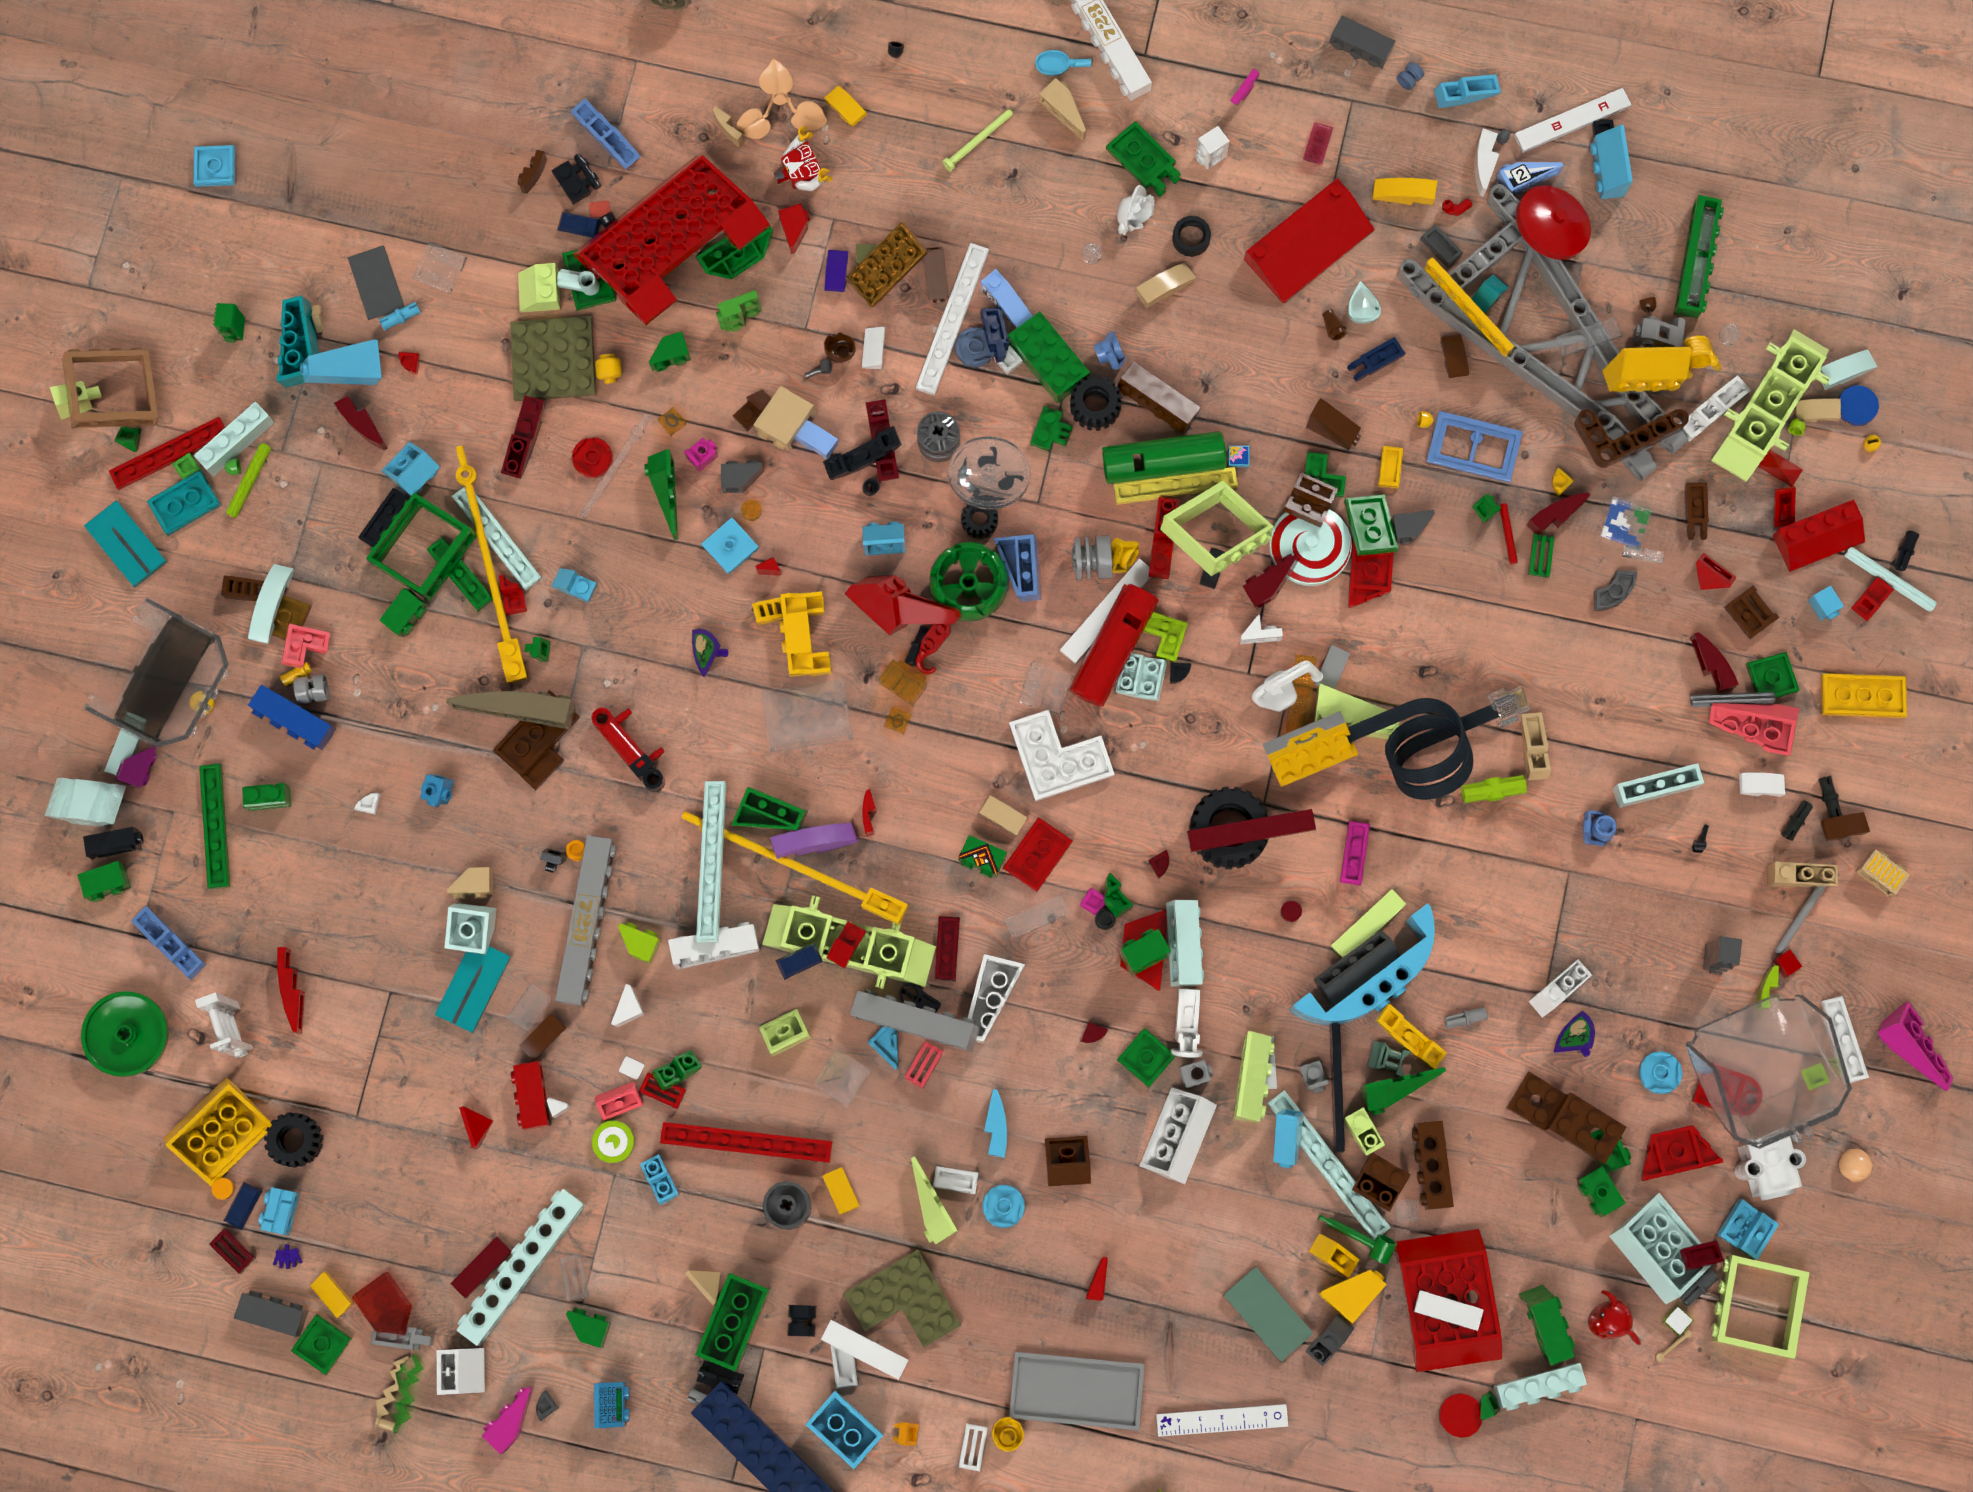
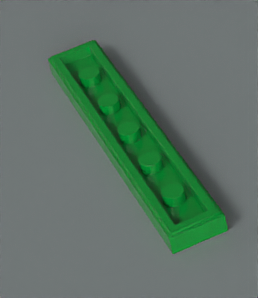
(214, 826)

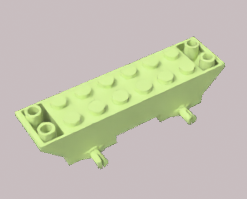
(1771, 404)
(879, 953)

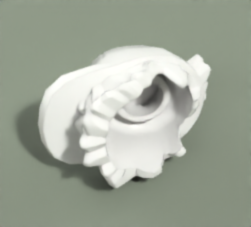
(1135, 210)

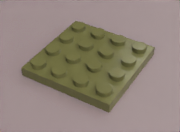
(553, 358)

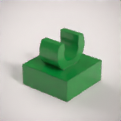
(1486, 508)
(539, 649)

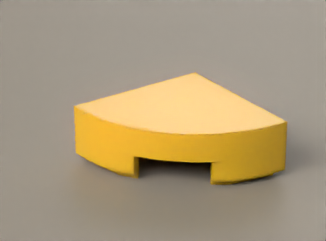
(1560, 481)

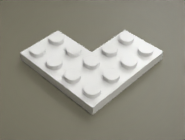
(1054, 768)

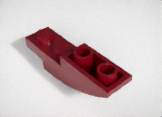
(524, 437)

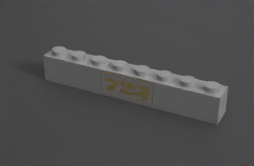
(585, 921)

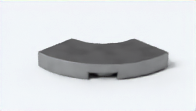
(1615, 592)

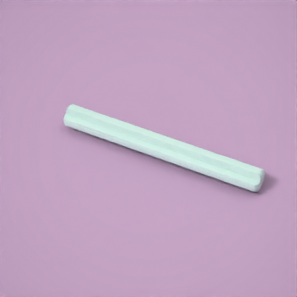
(1891, 579)

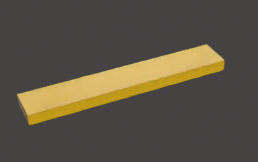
(1470, 309)

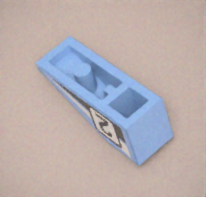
(1525, 175)
(1004, 296)

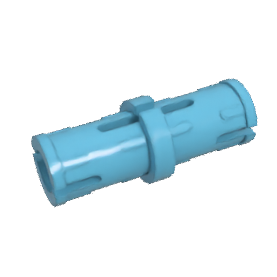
(399, 316)

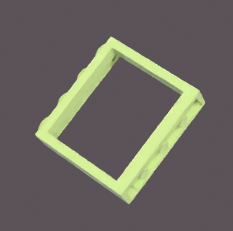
(1238, 506)
(1794, 1313)

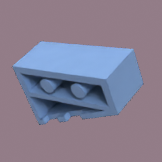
(1022, 564)

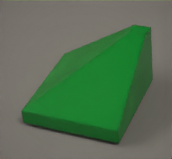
(128, 438)
(1488, 1406)

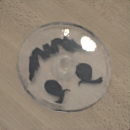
(989, 472)

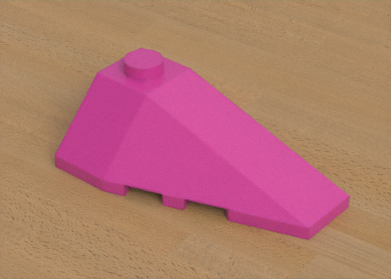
(1906, 1038)

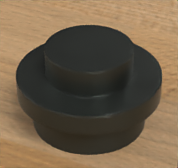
(1105, 919)

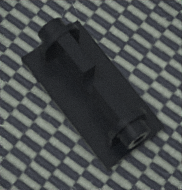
(712, 1375)

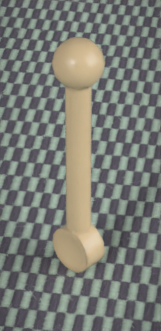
(1661, 1356)

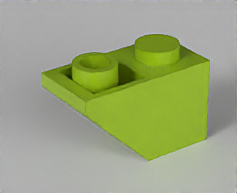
(639, 944)

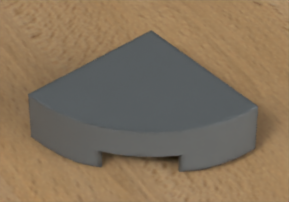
(545, 1405)

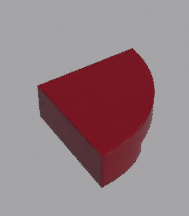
(1160, 863)
(1093, 1033)

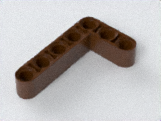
(1630, 439)

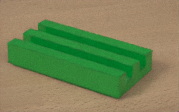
(1543, 539)

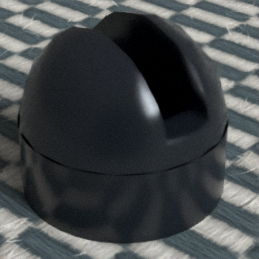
(895, 49)
(606, 219)
(874, 487)

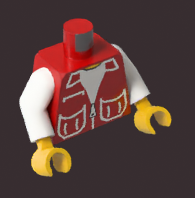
(801, 165)

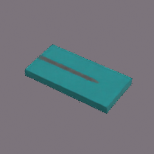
(125, 543)
(472, 988)

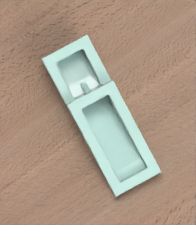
(1848, 368)

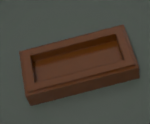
(543, 769)

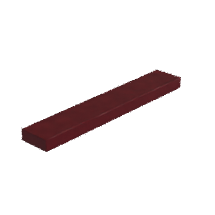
(1251, 830)

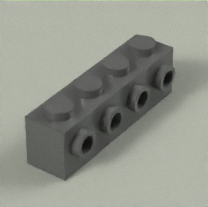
(1352, 971)

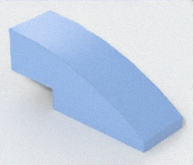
(817, 439)

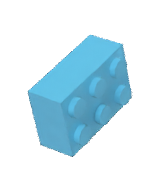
(844, 1429)

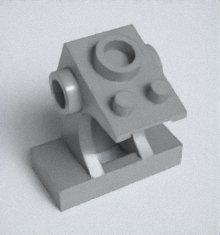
(1648, 332)

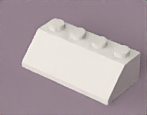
(1178, 1135)

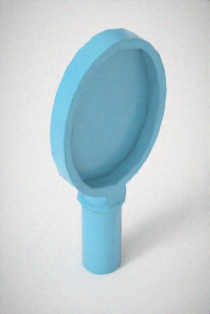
(1056, 62)

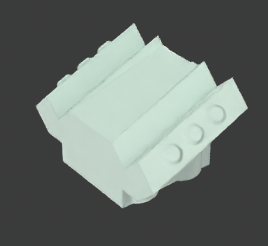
(85, 802)

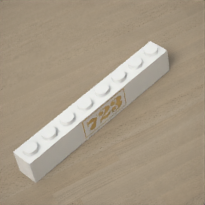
(1113, 47)

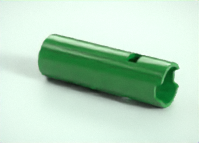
(1165, 457)

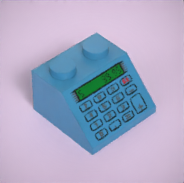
(611, 1404)

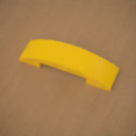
(1409, 1037)

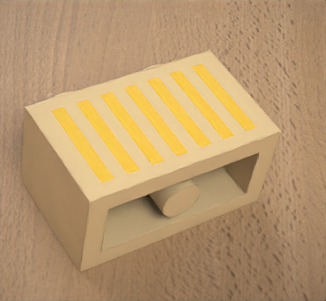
(1883, 872)

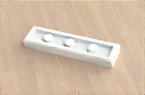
(1846, 1037)

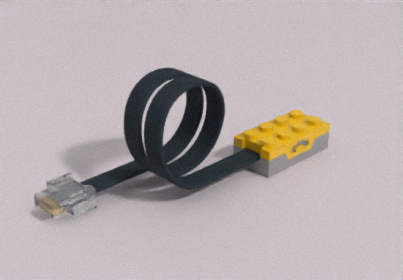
(1331, 742)

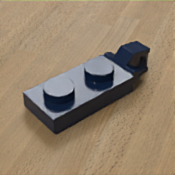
(995, 332)

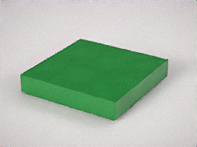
(1773, 675)
(1146, 1057)
(321, 1344)

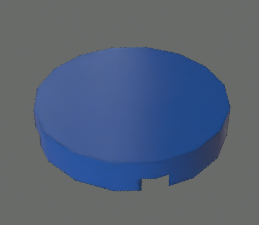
(1858, 405)

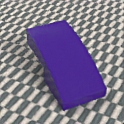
(836, 271)

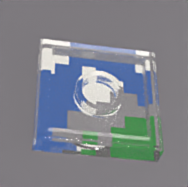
(1626, 522)

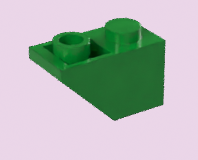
(669, 352)
(587, 1328)

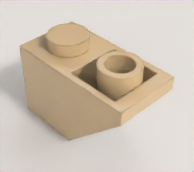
(473, 882)

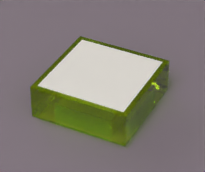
(1678, 1320)

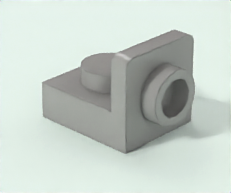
(1314, 1077)

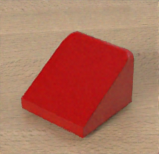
(768, 567)
(1787, 963)

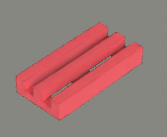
(915, 1080)

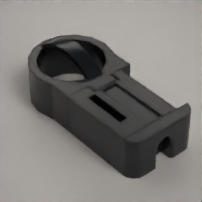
(922, 998)

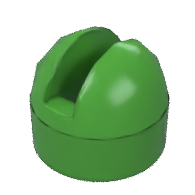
(233, 467)

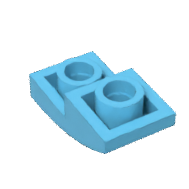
(659, 1179)

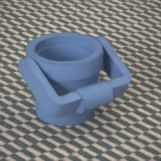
(1110, 351)
(1599, 829)

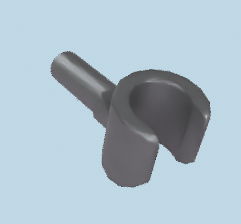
(1503, 136)
(825, 368)

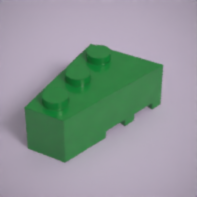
(766, 811)
(1549, 1324)

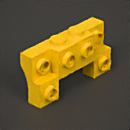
(796, 626)

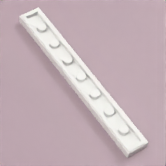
(952, 319)

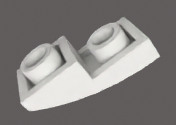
(1762, 783)

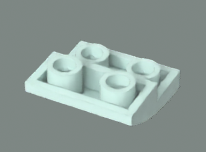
(1142, 677)

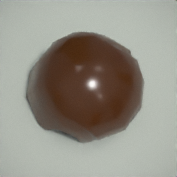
(839, 347)

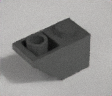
(739, 476)
(1330, 1339)

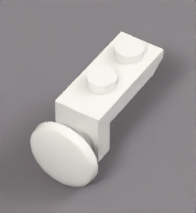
(1187, 1024)

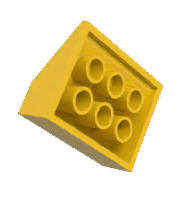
(217, 1132)

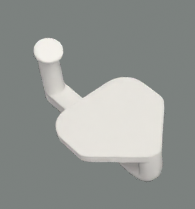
(1278, 689)

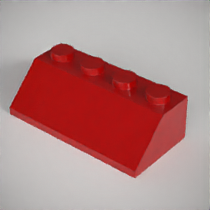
(1820, 535)

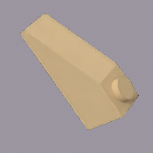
(1060, 102)

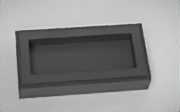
(1441, 245)

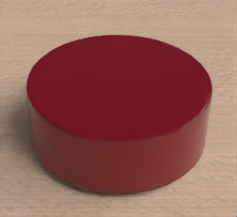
(1291, 911)

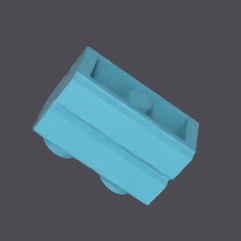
(279, 1211)

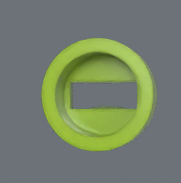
(1797, 427)

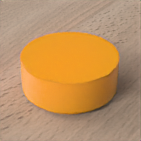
(575, 850)
(223, 1188)

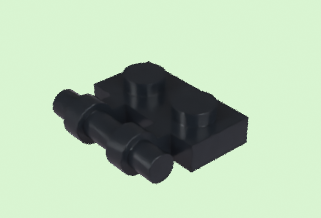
(570, 181)

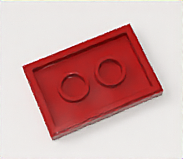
(1037, 854)

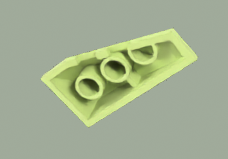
(935, 1217)

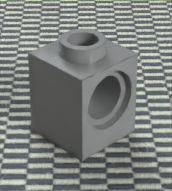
(1189, 1081)

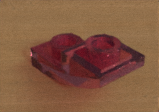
(1318, 143)

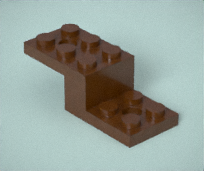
(1566, 1117)

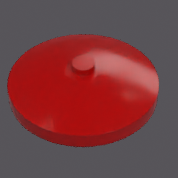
(1553, 222)

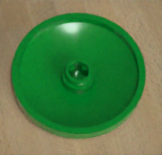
(124, 1034)

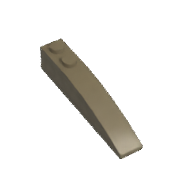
(521, 706)

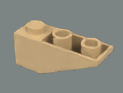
(1801, 875)

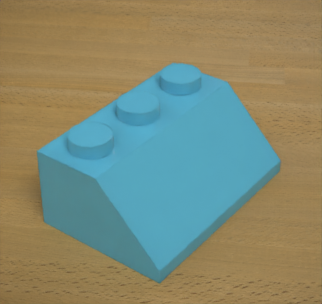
(1611, 163)

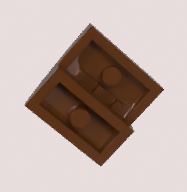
(1310, 499)

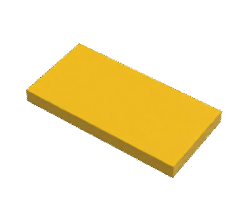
(1863, 695)

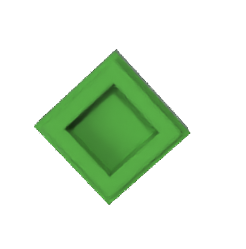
(186, 466)

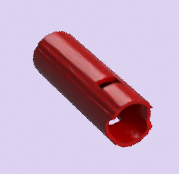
(1113, 645)

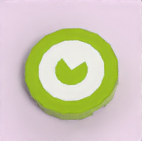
(613, 1142)

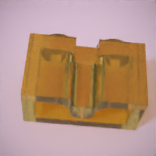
(903, 682)

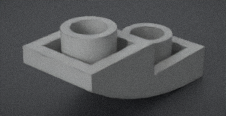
(1333, 666)

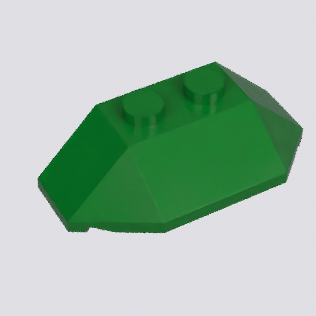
(726, 261)

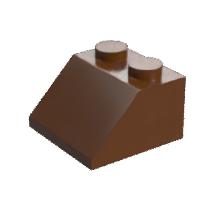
(1067, 1161)

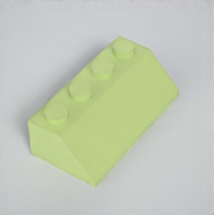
(1252, 1077)

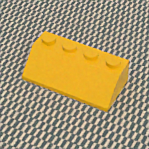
(1648, 369)

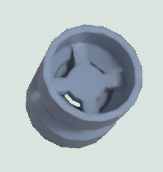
(1412, 73)

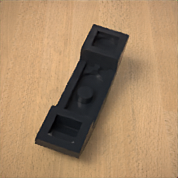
(864, 455)

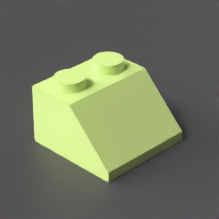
(539, 288)

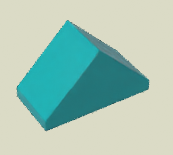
(1489, 293)

